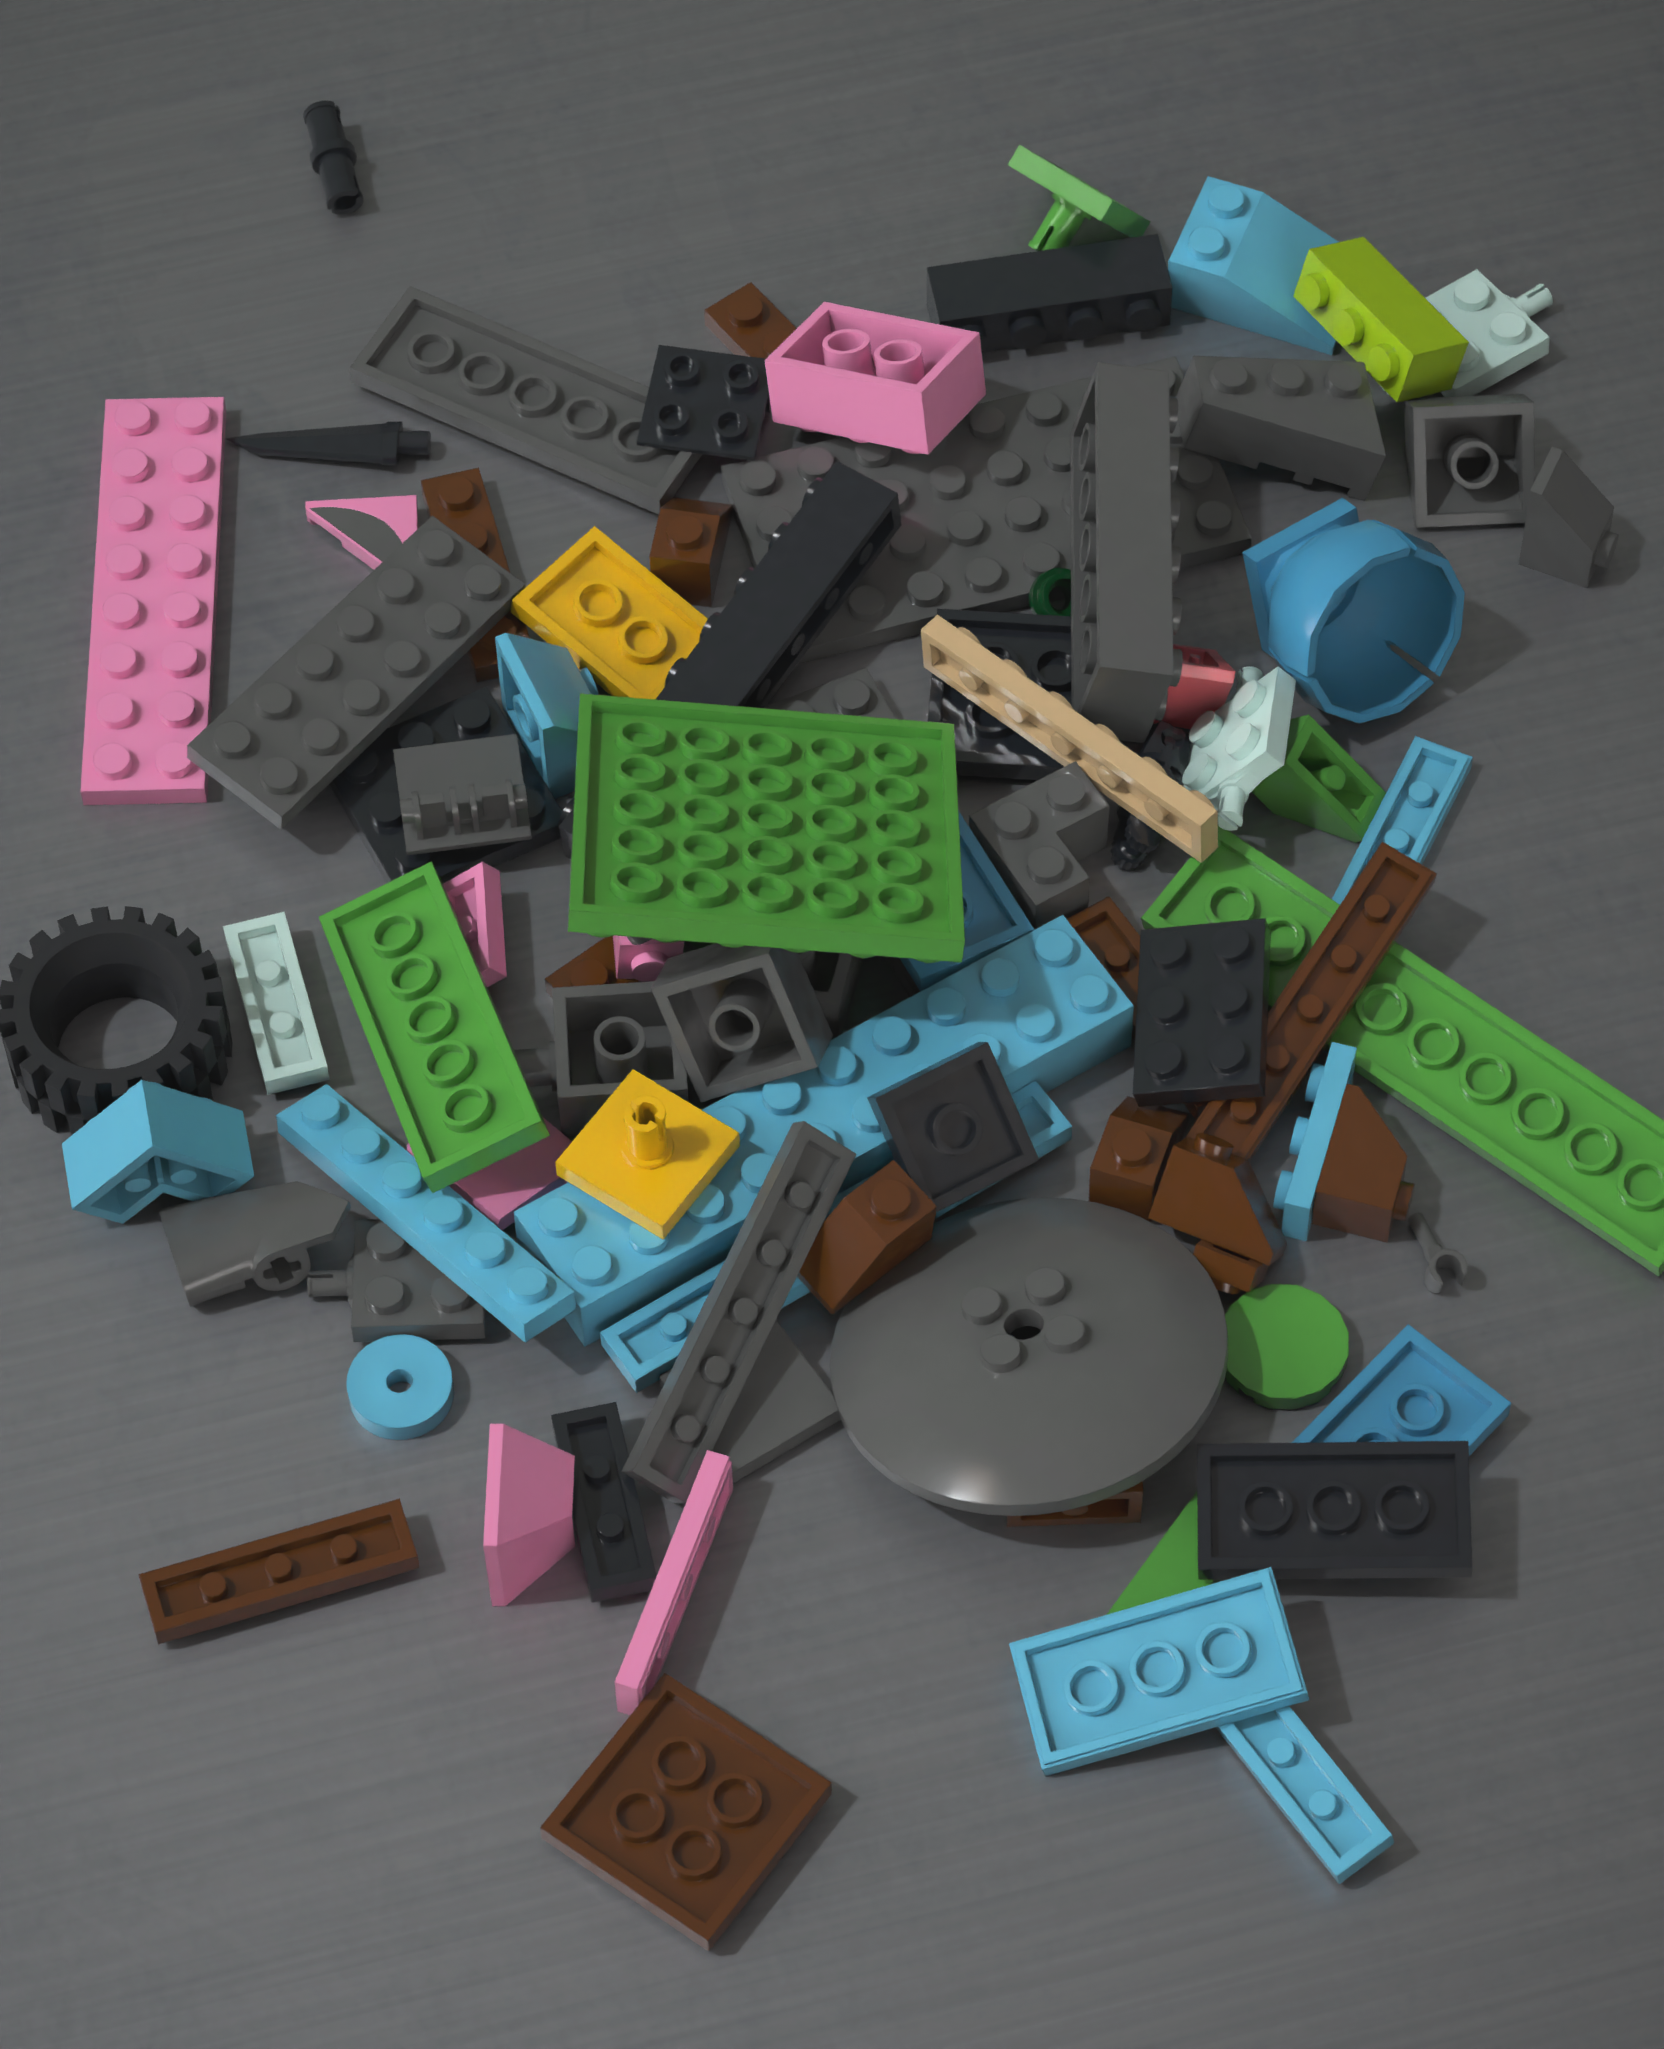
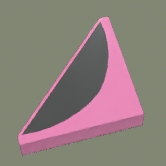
(367, 526)

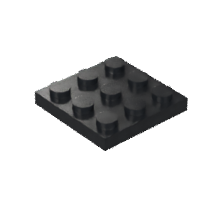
(981, 741)
(372, 798)

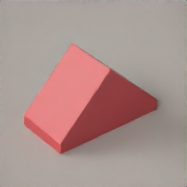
(1201, 687)

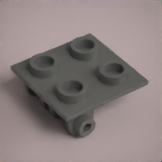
(462, 794)

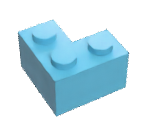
(155, 1145)

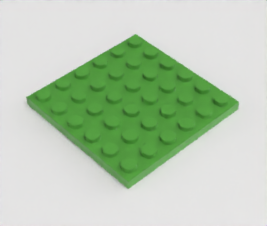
(766, 829)

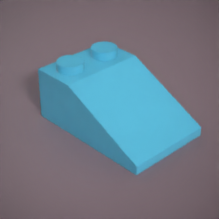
(1244, 263)

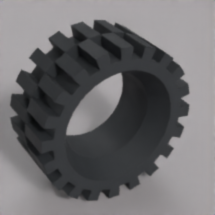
(102, 964)

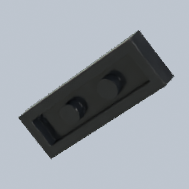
(605, 1503)

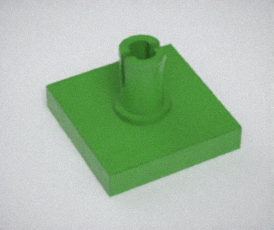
(1072, 203)

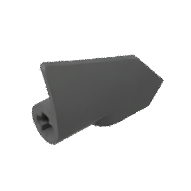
(250, 1236)

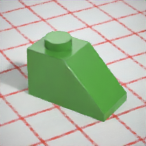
(1321, 784)

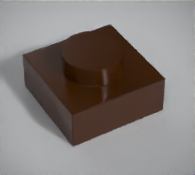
(1229, 1269)

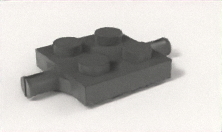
(397, 1291)

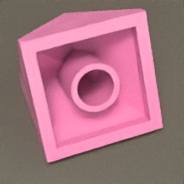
(525, 1511)

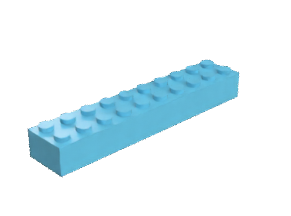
(1035, 1002)

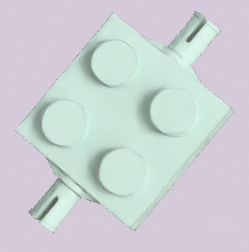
(1495, 326)
(1241, 742)

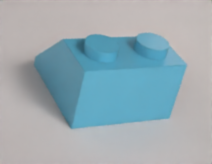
(542, 704)

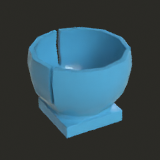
(1338, 596)

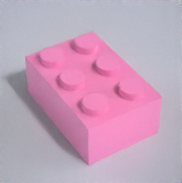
(875, 378)

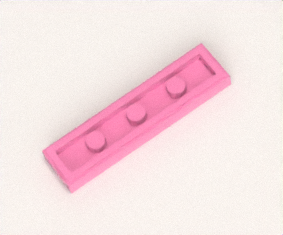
(675, 1582)

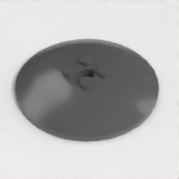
(1046, 1421)

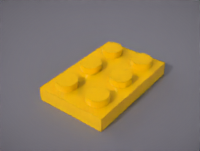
(611, 616)

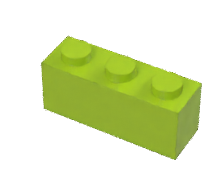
(1380, 319)

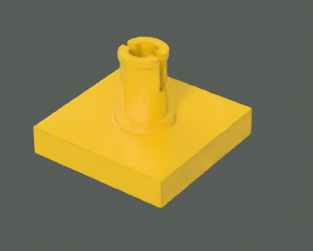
(647, 1154)

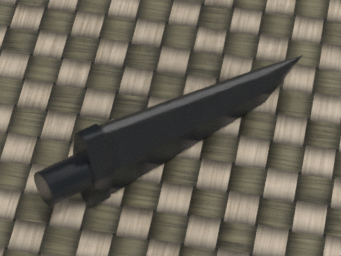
(359, 443)

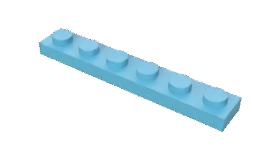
(435, 1224)

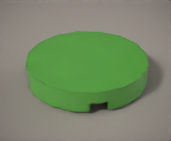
(1285, 1346)

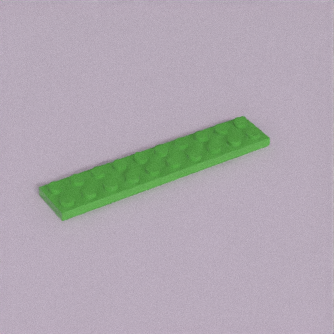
(1455, 1058)

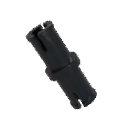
(333, 157)

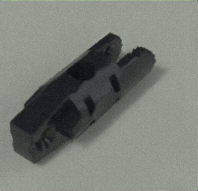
(1133, 837)

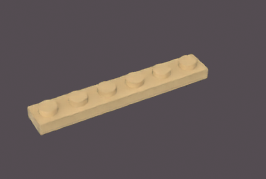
(1067, 737)

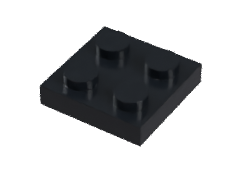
(954, 1126)

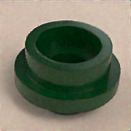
(1041, 590)

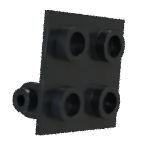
(705, 403)

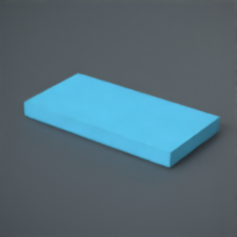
(1158, 1671)

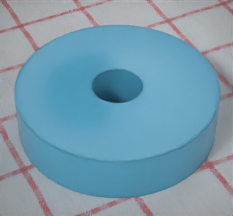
(403, 1413)

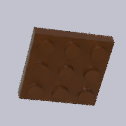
(686, 1811)

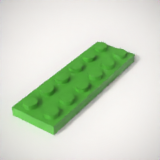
(433, 1028)

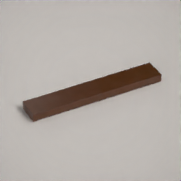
(1323, 993)

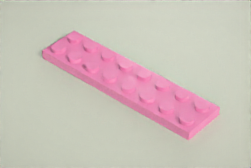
(154, 600)

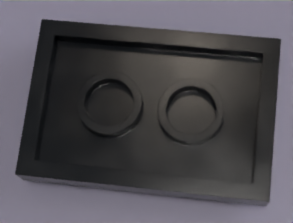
(1202, 1013)

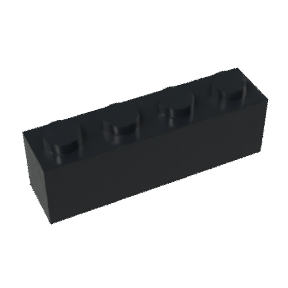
(1054, 293)

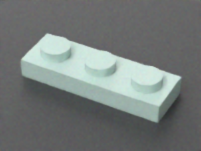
(276, 1003)

